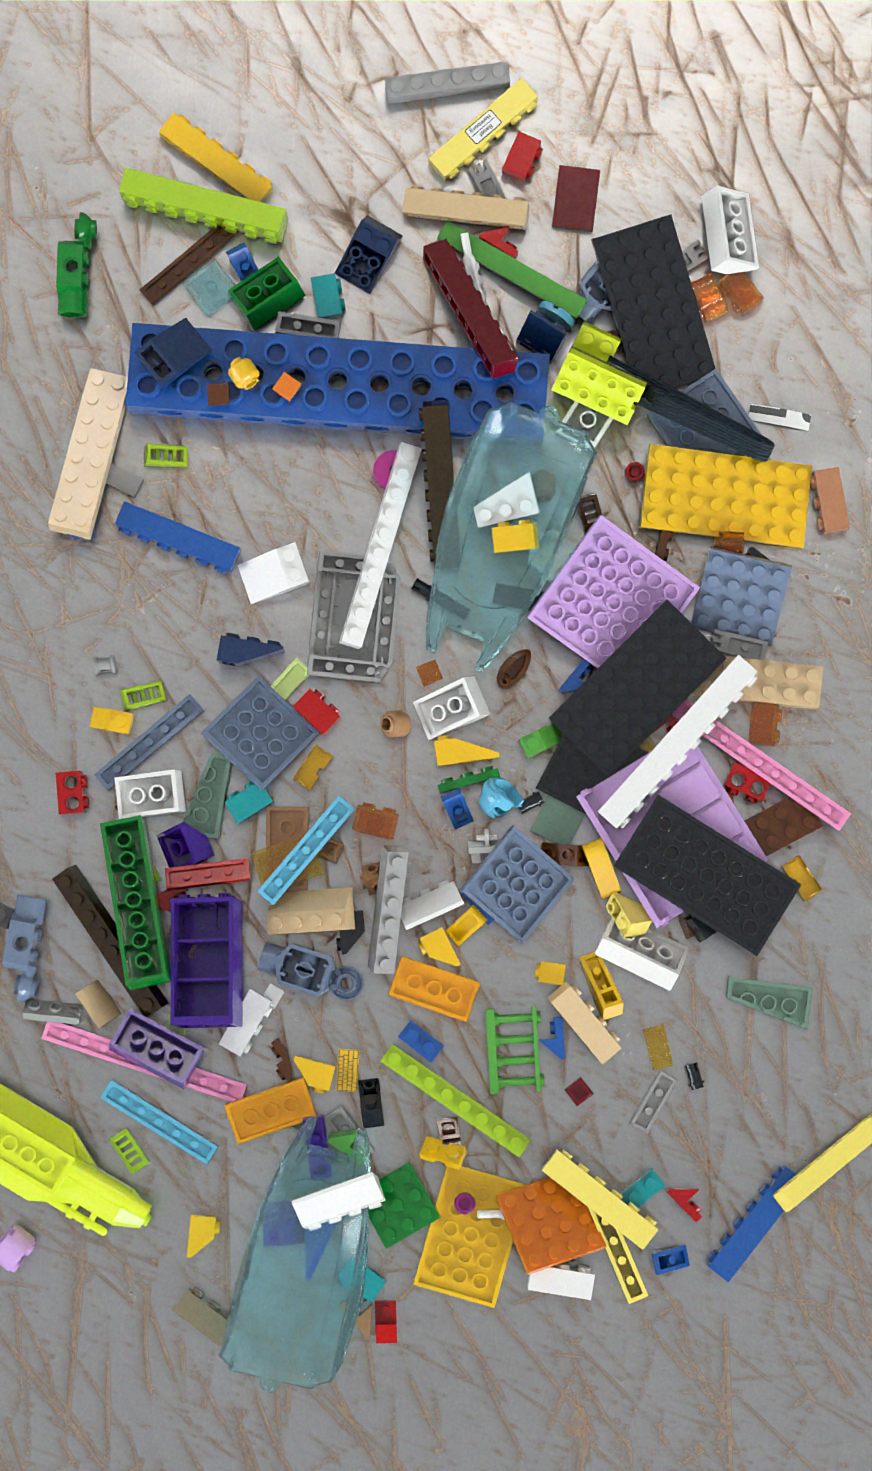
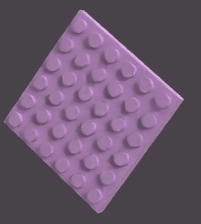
(607, 592)

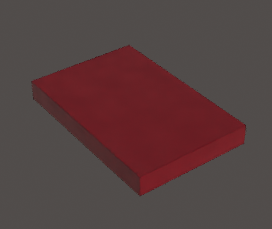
(576, 198)

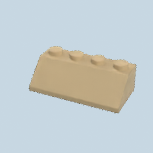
(312, 911)

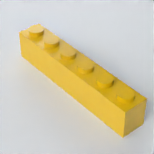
(214, 159)

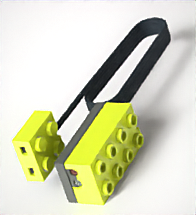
(616, 393)

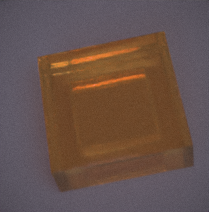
(429, 673)

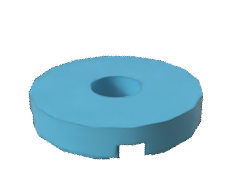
(558, 315)

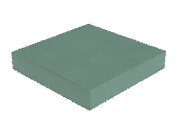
(557, 821)

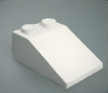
(273, 573)
(451, 707)
(150, 794)

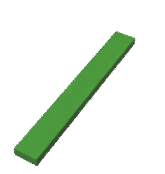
(515, 271)

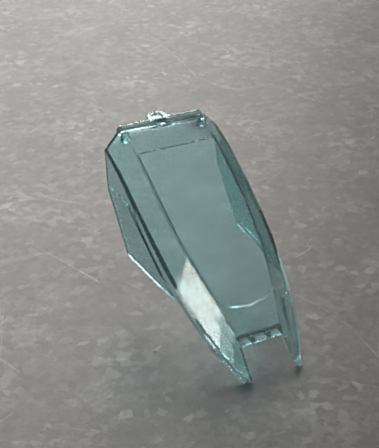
(491, 591)
(298, 1285)

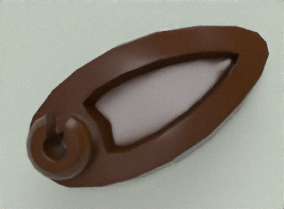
(513, 668)

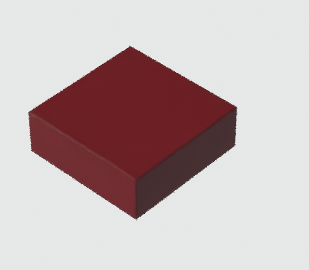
(579, 1091)

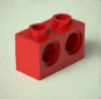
(748, 777)
(65, 793)

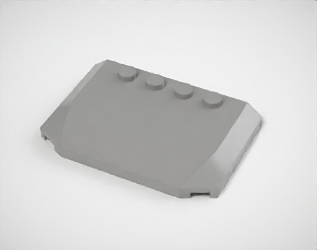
(333, 594)

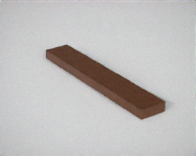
(187, 264)

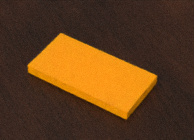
(434, 988)
(270, 1110)

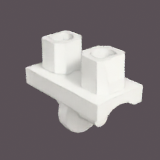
(484, 844)

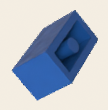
(420, 1041)

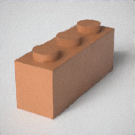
(829, 500)

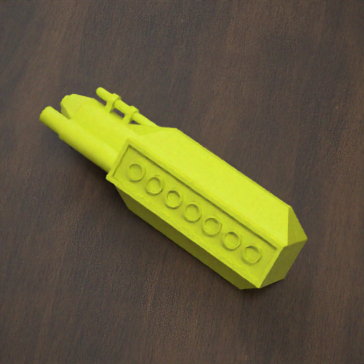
(50, 1164)

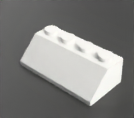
(729, 230)
(645, 955)
(339, 1201)

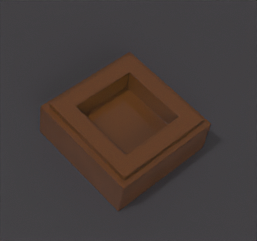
(218, 394)

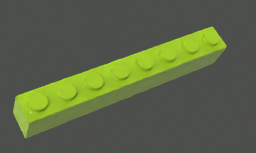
(456, 1100)

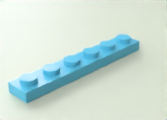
(306, 850)
(159, 1122)

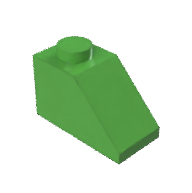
(540, 740)

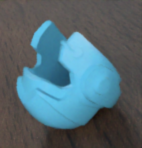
(499, 797)

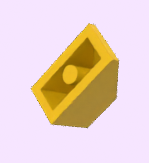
(112, 720)
(438, 947)
(316, 1073)
(201, 1232)

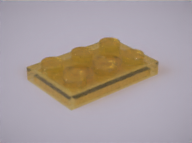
(270, 858)

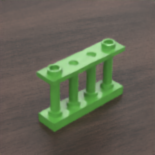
(495, 1061)

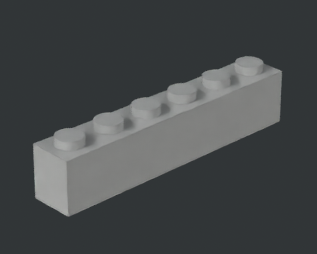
(447, 82)
(388, 909)

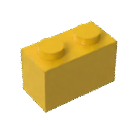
(515, 537)

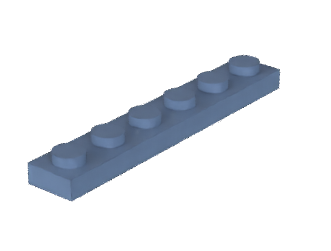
(149, 741)

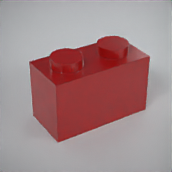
(521, 157)
(317, 711)

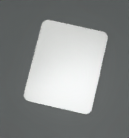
(274, 994)

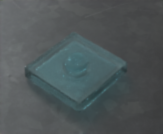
(210, 287)

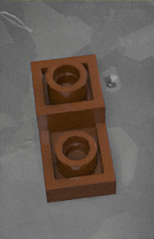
(284, 1067)

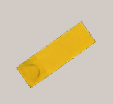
(457, 752)
(601, 986)

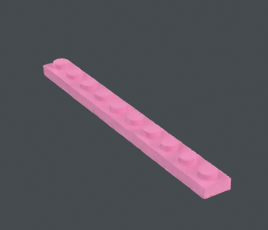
(772, 772)
(99, 1047)

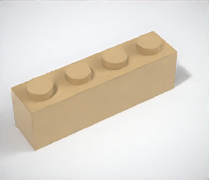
(584, 1022)

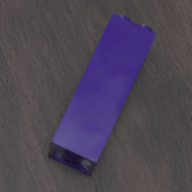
(210, 985)

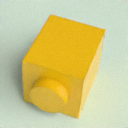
(550, 973)

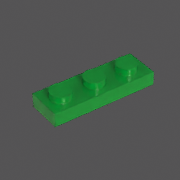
(467, 779)

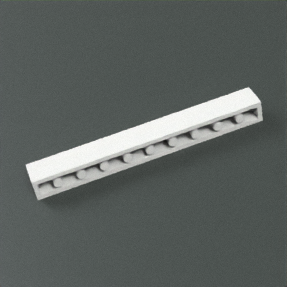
(380, 545)
(677, 742)

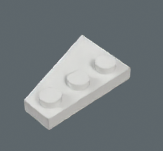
(509, 503)

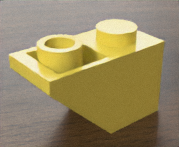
(628, 915)

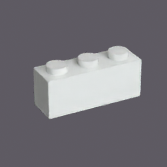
(254, 1009)

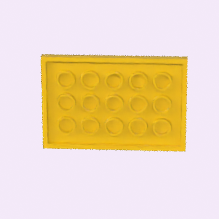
(465, 1252)

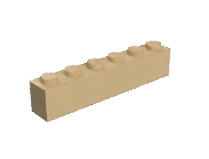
(466, 208)

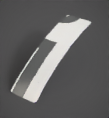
(779, 416)

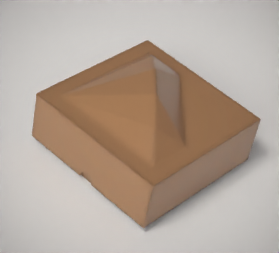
(331, 851)

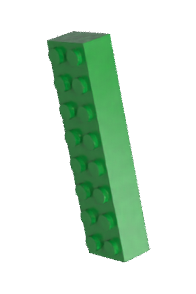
(135, 902)

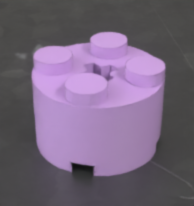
(14, 1245)

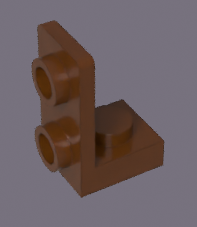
(565, 853)

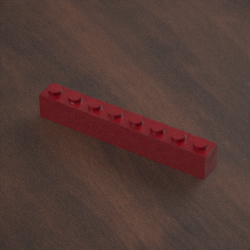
(470, 309)

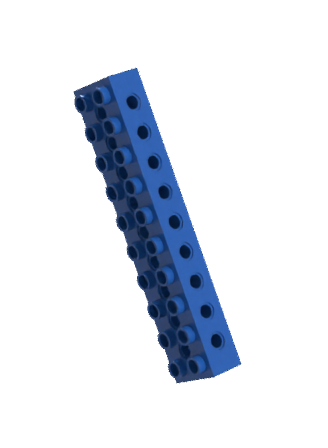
(323, 359)

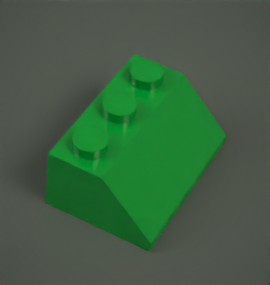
(266, 293)

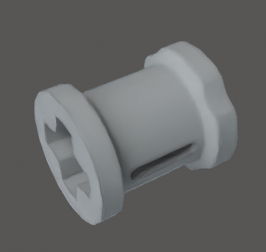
(104, 665)

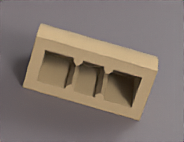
(98, 1003)

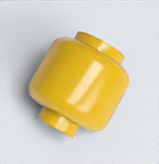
(243, 373)

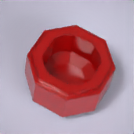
(634, 472)

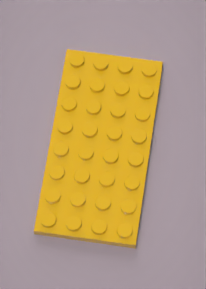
(725, 492)

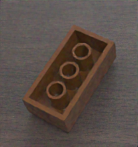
(782, 825)

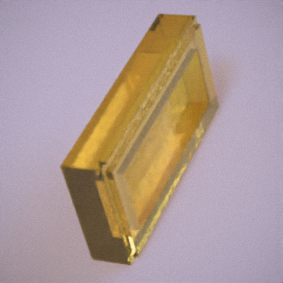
(658, 1047)

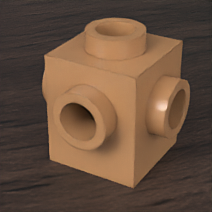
(370, 877)

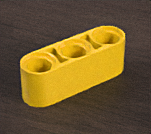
(601, 868)

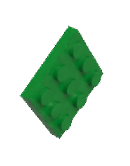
(406, 1206)

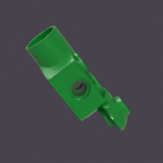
(74, 254)

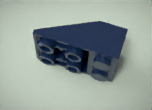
(368, 253)
(541, 335)
(172, 352)
(243, 652)

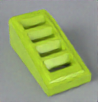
(165, 448)
(132, 690)
(126, 1132)

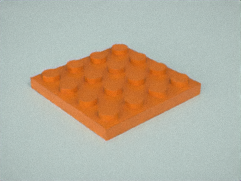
(548, 1225)

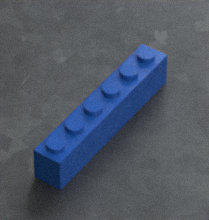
(177, 537)
(750, 1228)

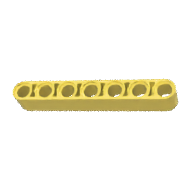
(825, 1165)

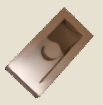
(364, 1321)

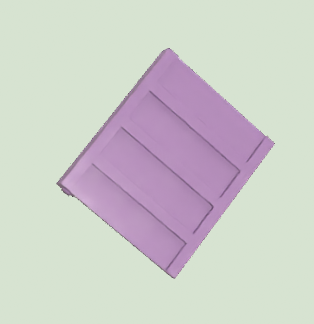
(690, 788)

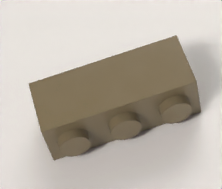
(202, 1315)

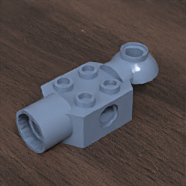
(593, 289)
(24, 923)
(309, 971)

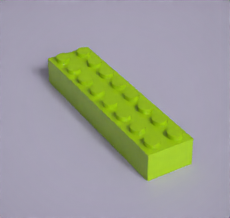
(203, 205)

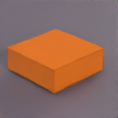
(286, 386)

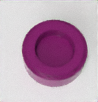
(464, 1203)

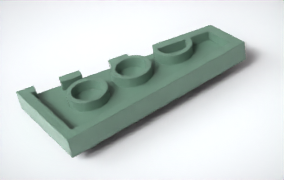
(208, 799)
(780, 1000)

